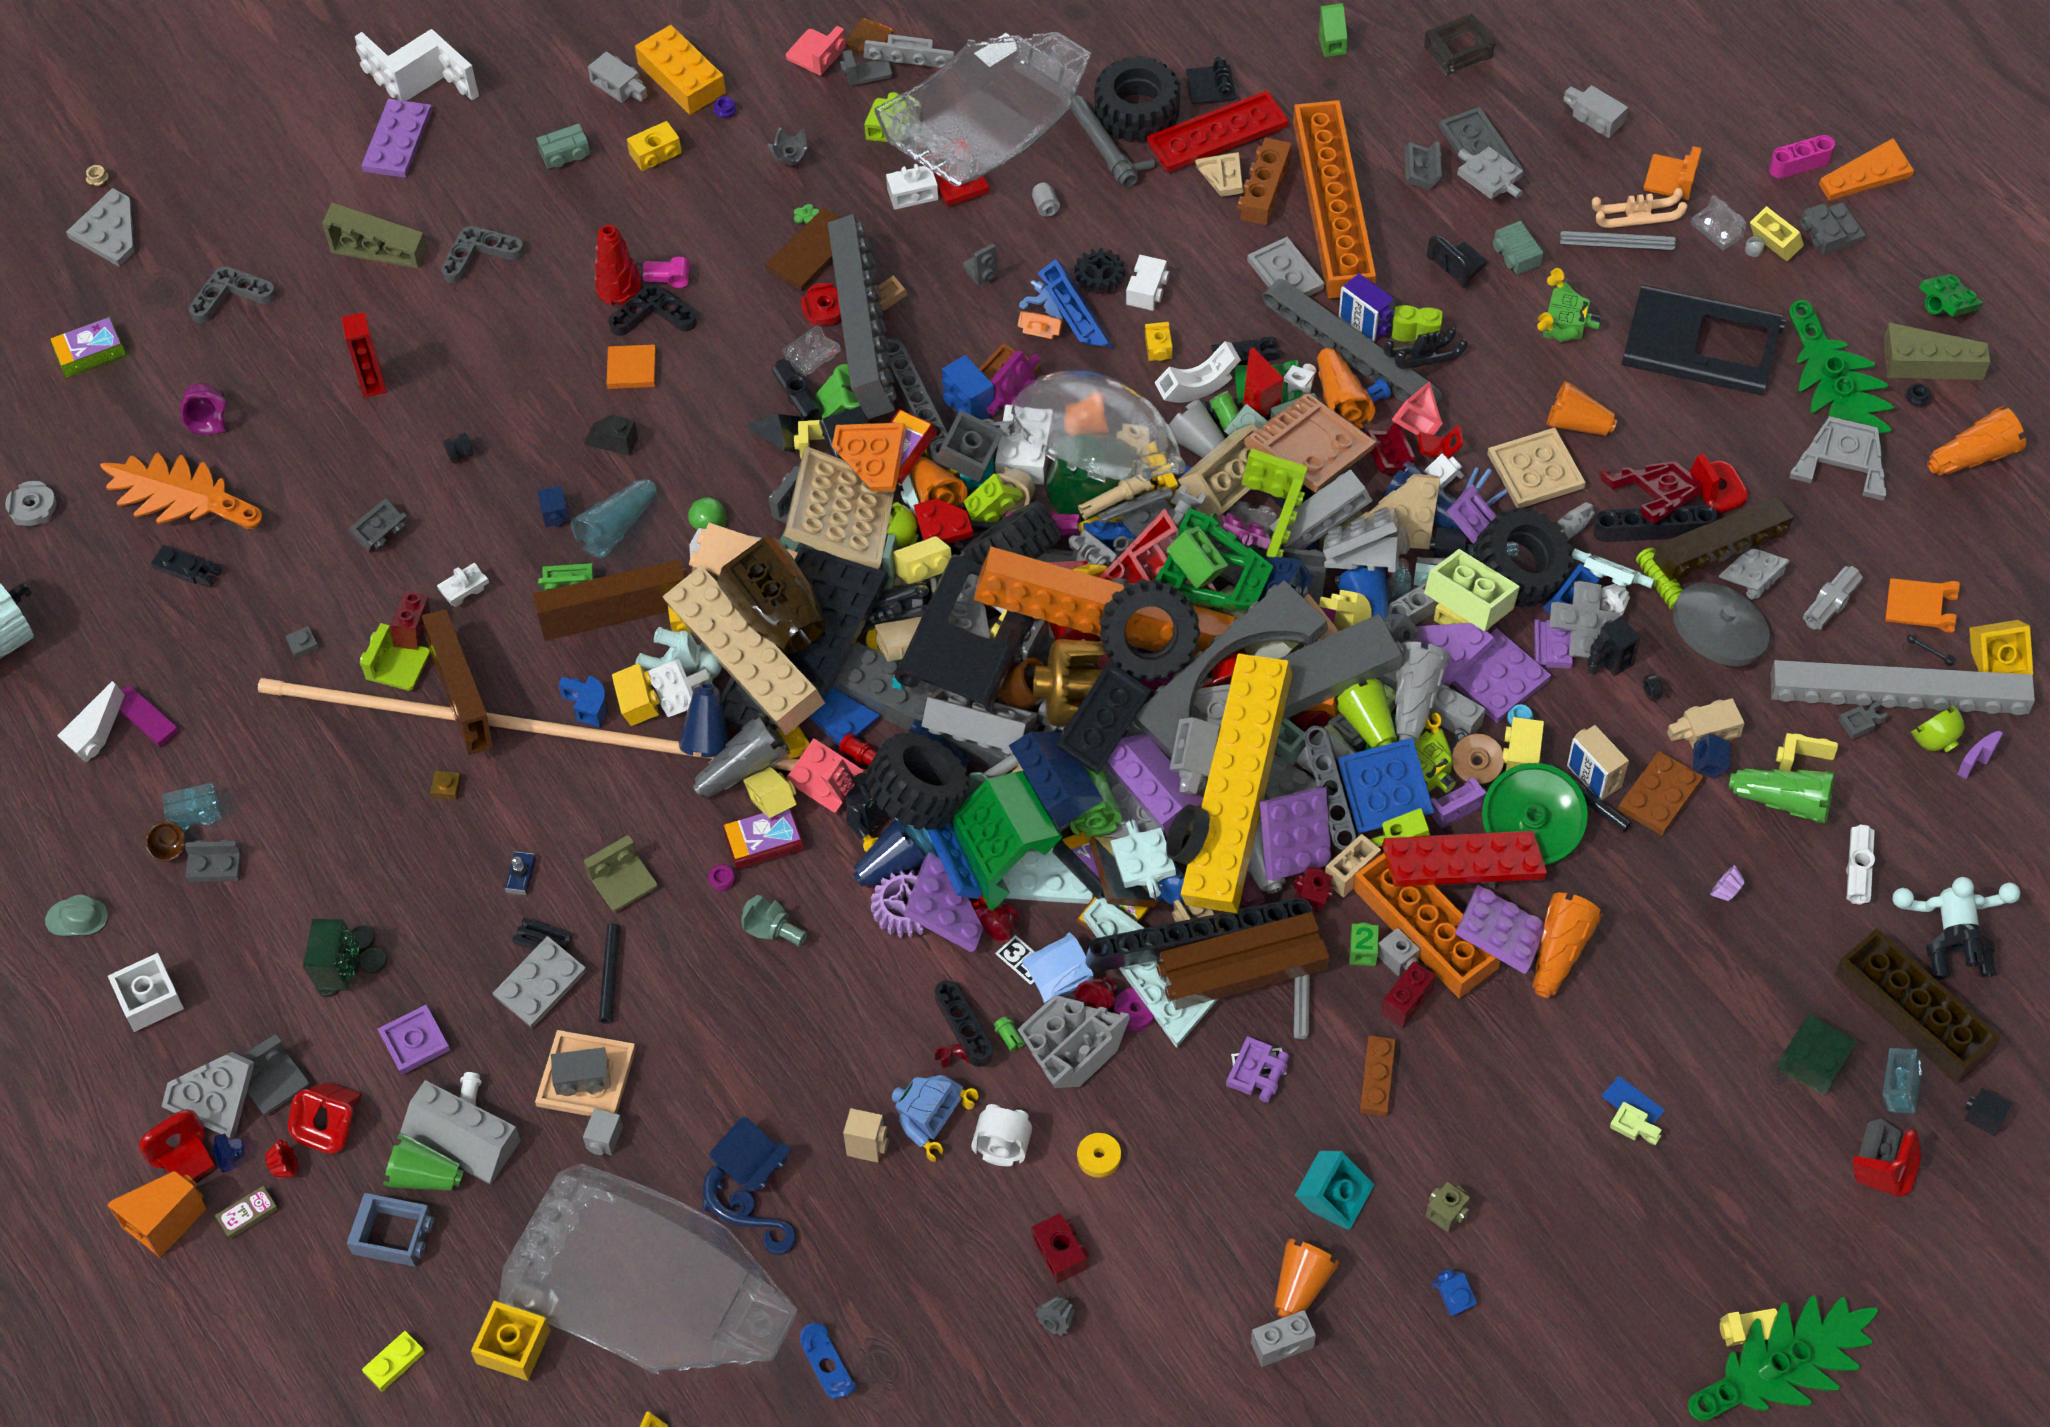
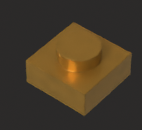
(445, 785)

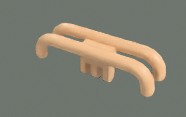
(1639, 211)

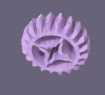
(887, 905)

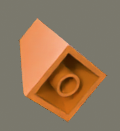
(159, 1211)

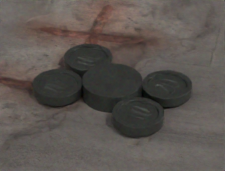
(371, 960)

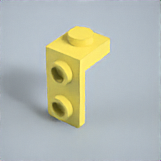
(807, 431)
(1806, 746)
(1736, 1327)

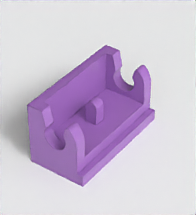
(1458, 803)

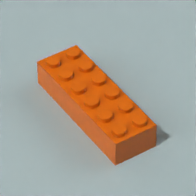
(1429, 923)

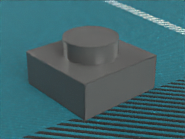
(302, 642)

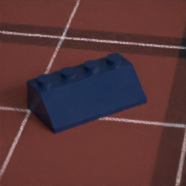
(1056, 777)

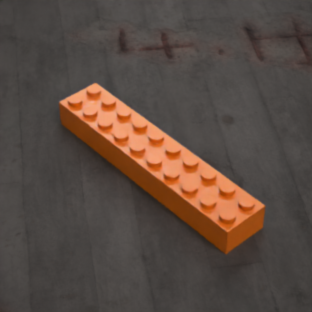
(1332, 194)
(1078, 600)

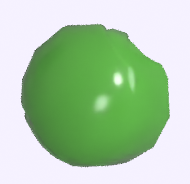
(707, 511)

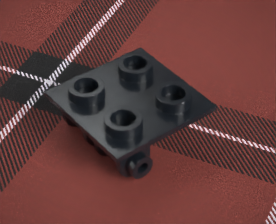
(1211, 82)

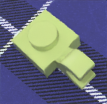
(1632, 1122)

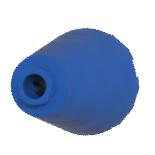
(1370, 584)

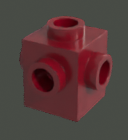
(1314, 887)

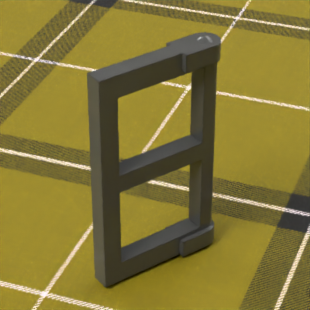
(1134, 504)

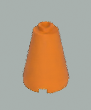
(1580, 412)
(936, 482)
(1302, 1277)

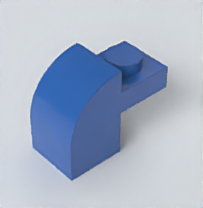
(589, 697)

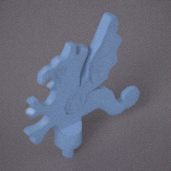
(1043, 297)

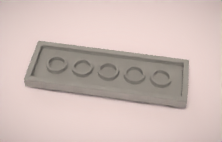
(966, 613)

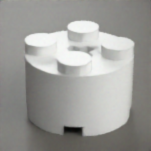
(1002, 1135)

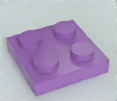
(413, 1039)

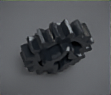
(1099, 271)

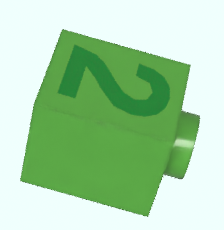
(1363, 944)

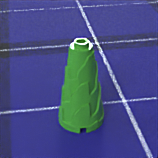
(1800, 792)
(1102, 817)

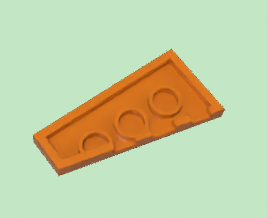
(1873, 169)

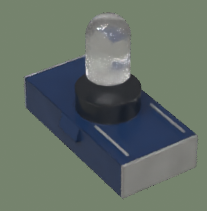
(520, 873)

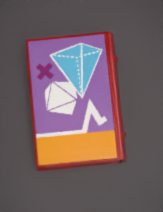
(917, 439)

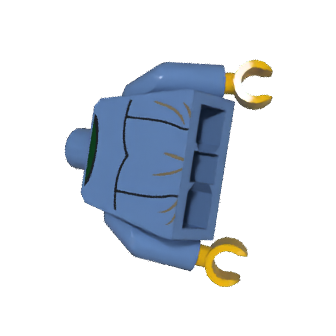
(927, 1106)

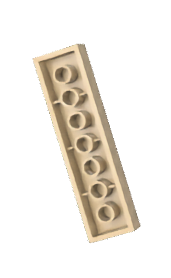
(746, 655)

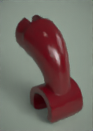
(948, 1052)

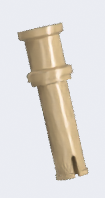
(1125, 490)

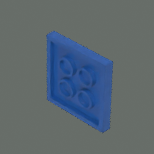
(1384, 784)

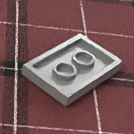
(1285, 262)
(539, 982)

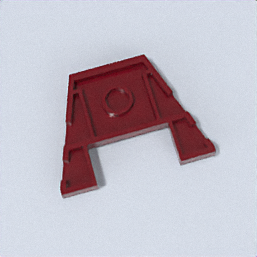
(1665, 482)

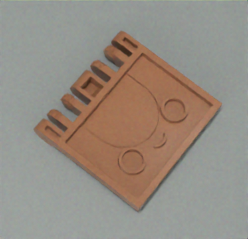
(1314, 438)

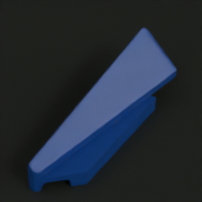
(1074, 305)

